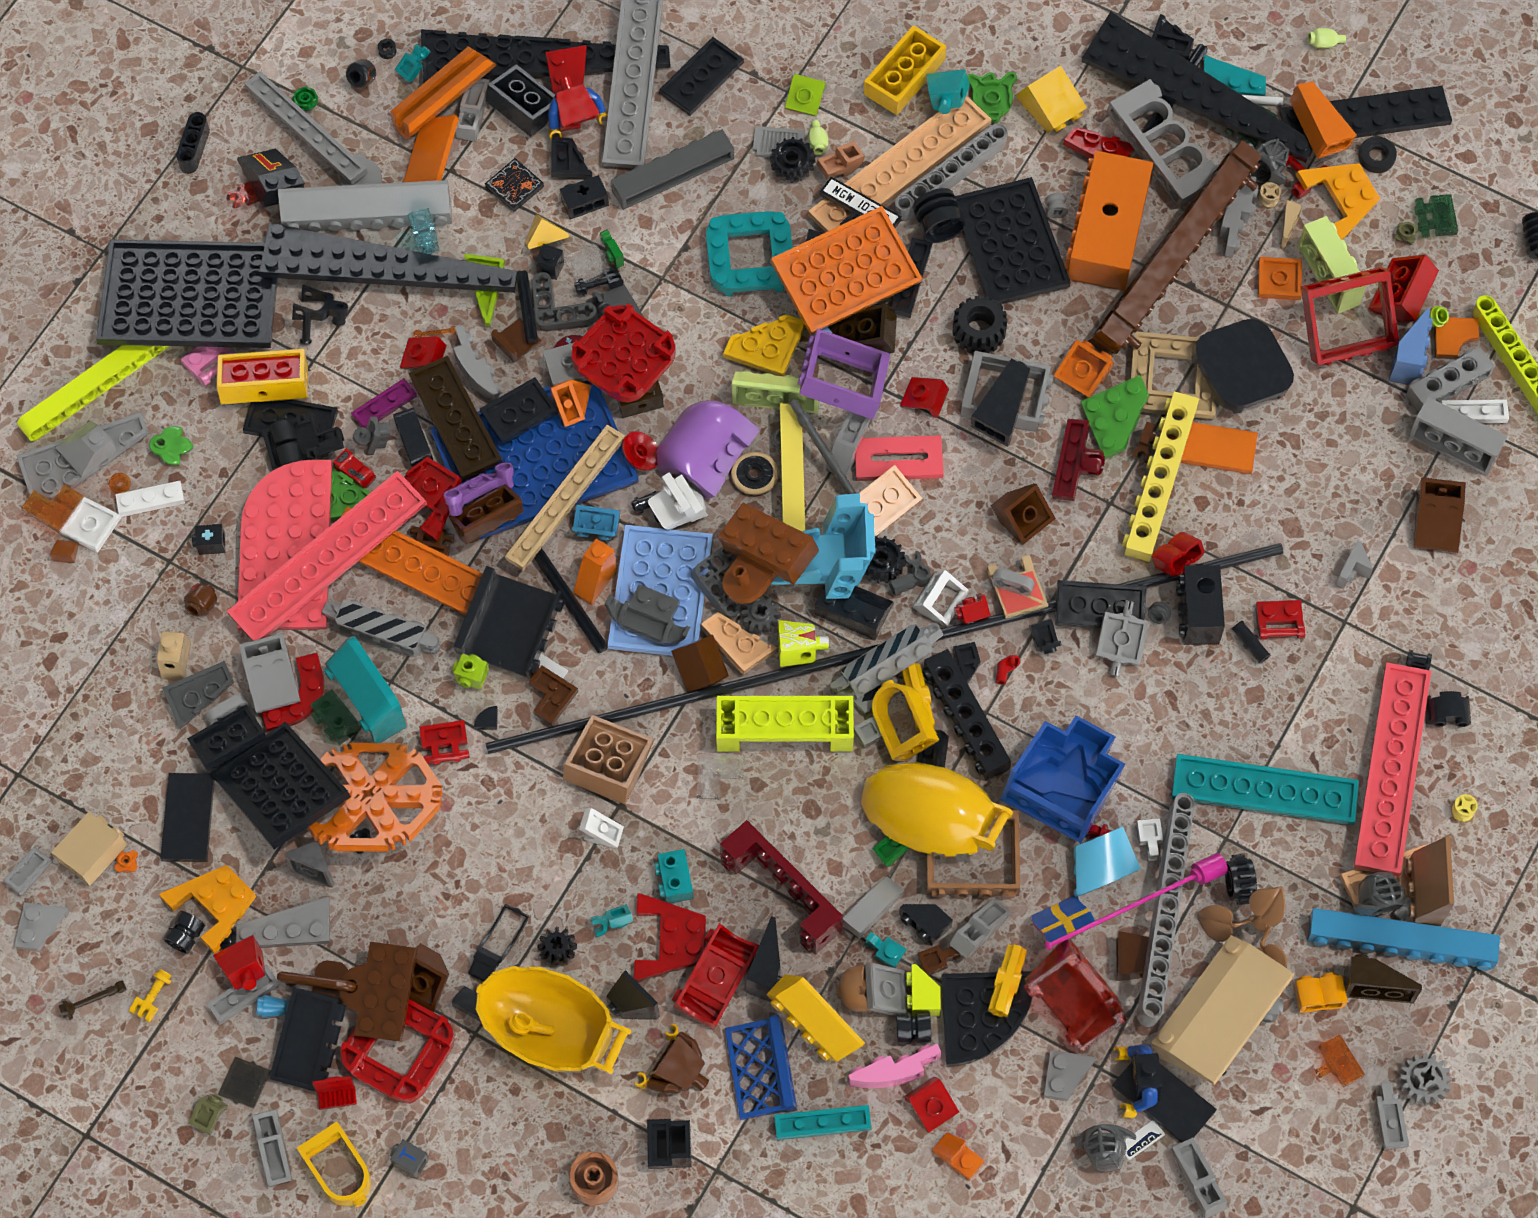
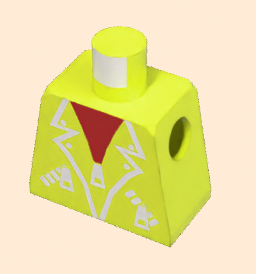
(798, 643)

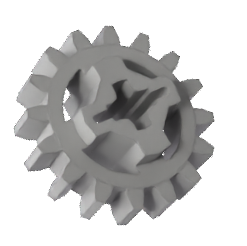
(1434, 1082)

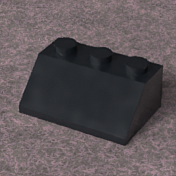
(520, 99)
(860, 612)

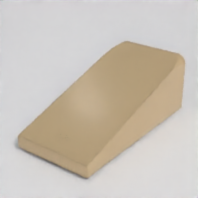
(1291, 216)

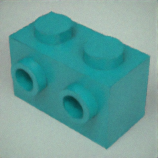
(675, 876)

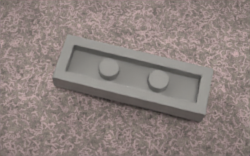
(234, 1001)

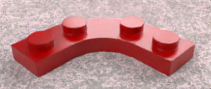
(310, 690)

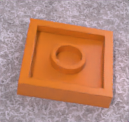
(1279, 278)

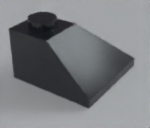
(631, 1000)

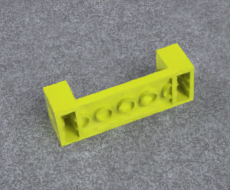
(784, 720)

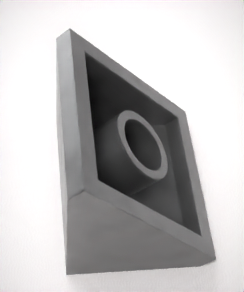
(310, 863)

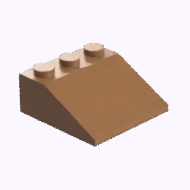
(607, 759)
(1431, 883)

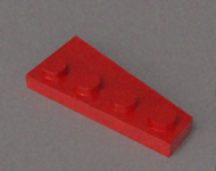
(564, 64)

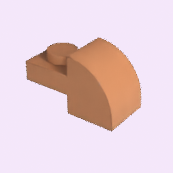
(842, 162)

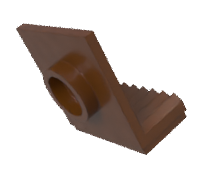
(513, 340)

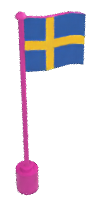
(1072, 917)

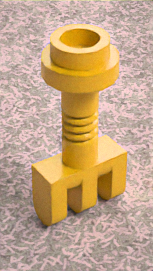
(146, 1004)

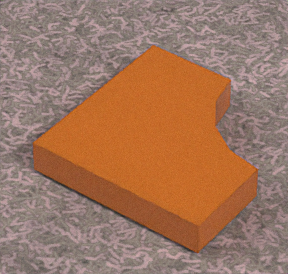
(1454, 335)

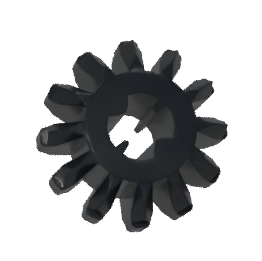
(555, 938)

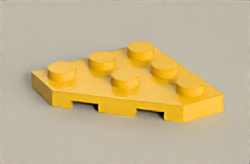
(767, 345)

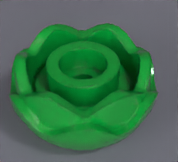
(305, 93)

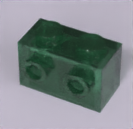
(335, 717)

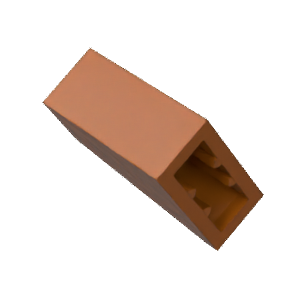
(595, 571)

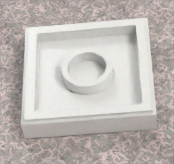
(90, 524)

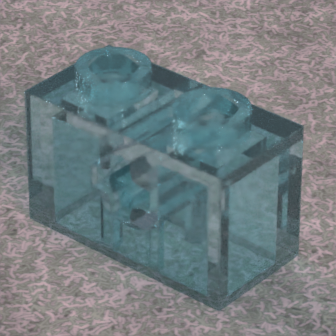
(423, 231)

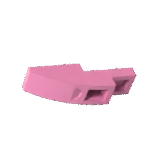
(886, 1073)

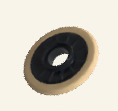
(748, 484)

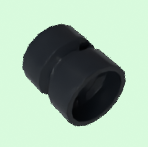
(185, 929)
(913, 1027)

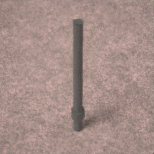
(805, 420)

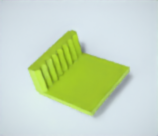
(805, 94)

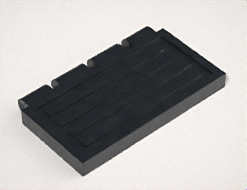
(305, 1038)

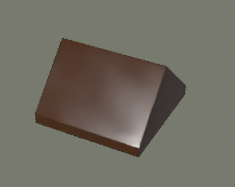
(700, 663)

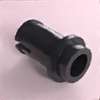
(641, 504)

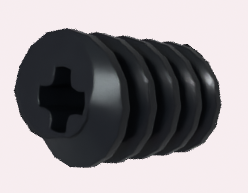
(1530, 229)

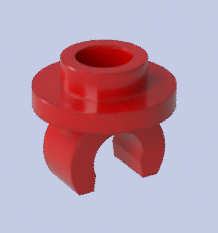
(1096, 830)

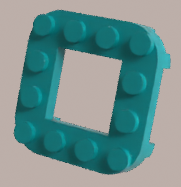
(743, 225)

